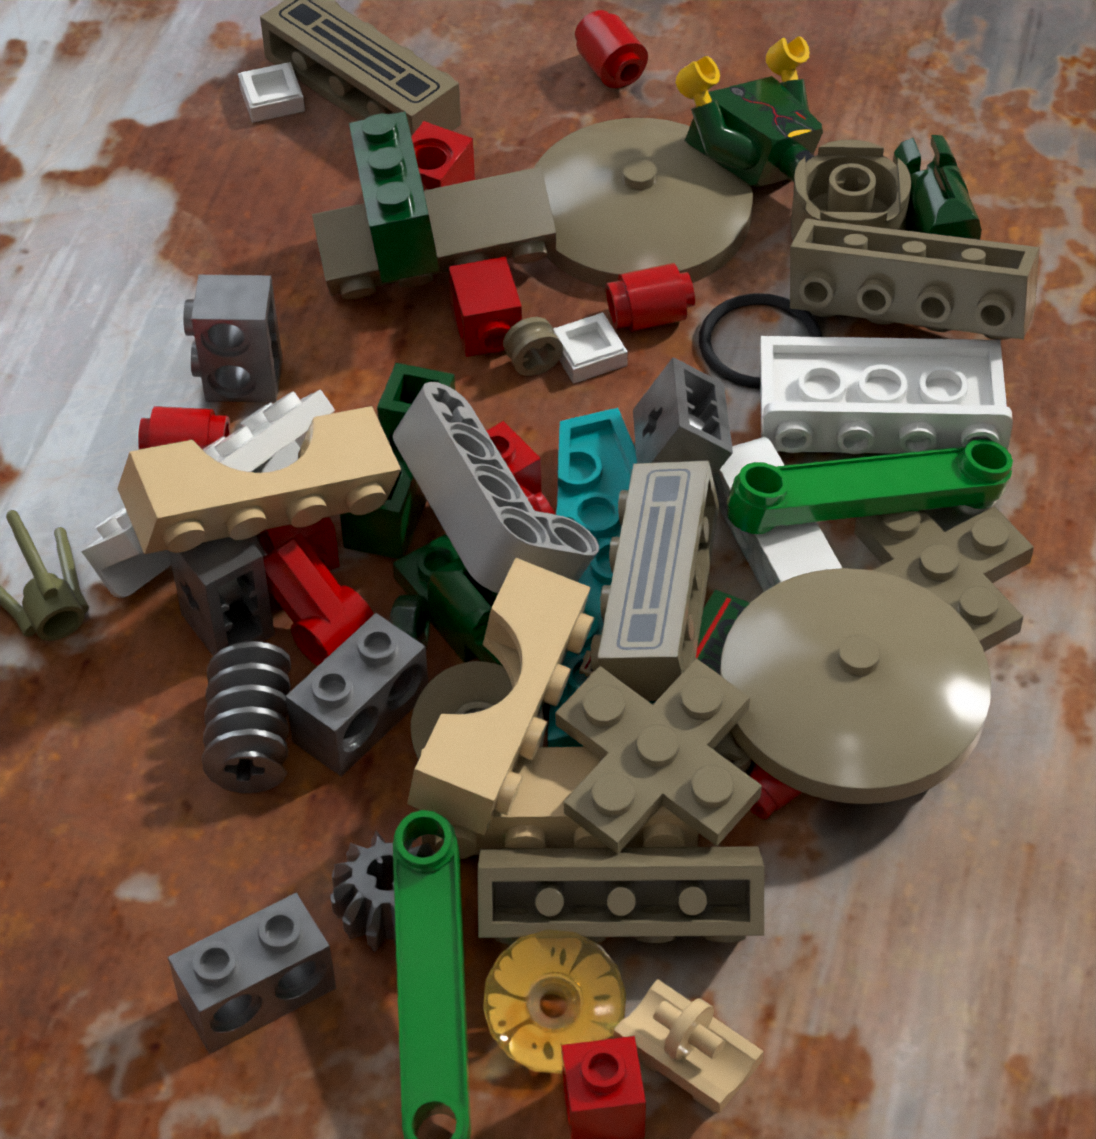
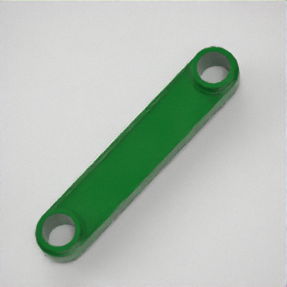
(868, 486)
(430, 977)

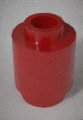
(610, 49)
(649, 297)
(182, 424)

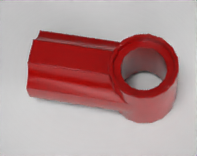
(312, 598)

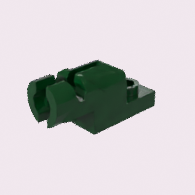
(939, 194)
(455, 599)

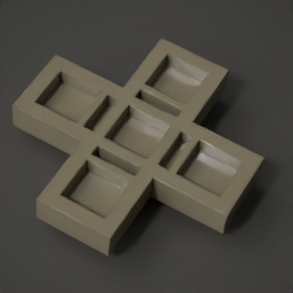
(954, 563)
(657, 756)

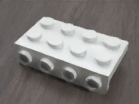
(881, 394)
(260, 446)

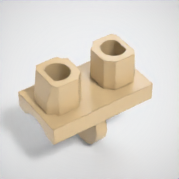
(690, 1046)

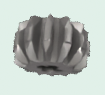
(366, 890)

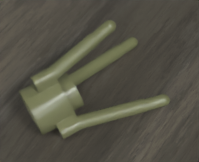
(49, 604)

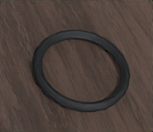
(737, 302)

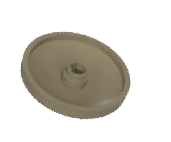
(641, 199)
(856, 685)

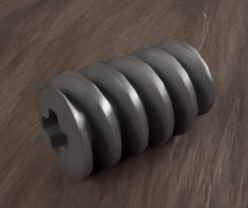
(247, 717)

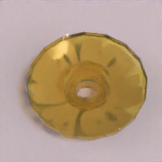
(558, 965)

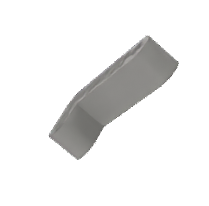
(479, 496)

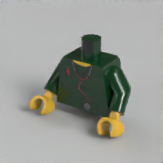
(754, 126)

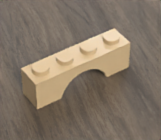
(188, 498)
(473, 756)

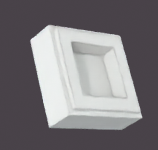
(271, 92)
(590, 348)

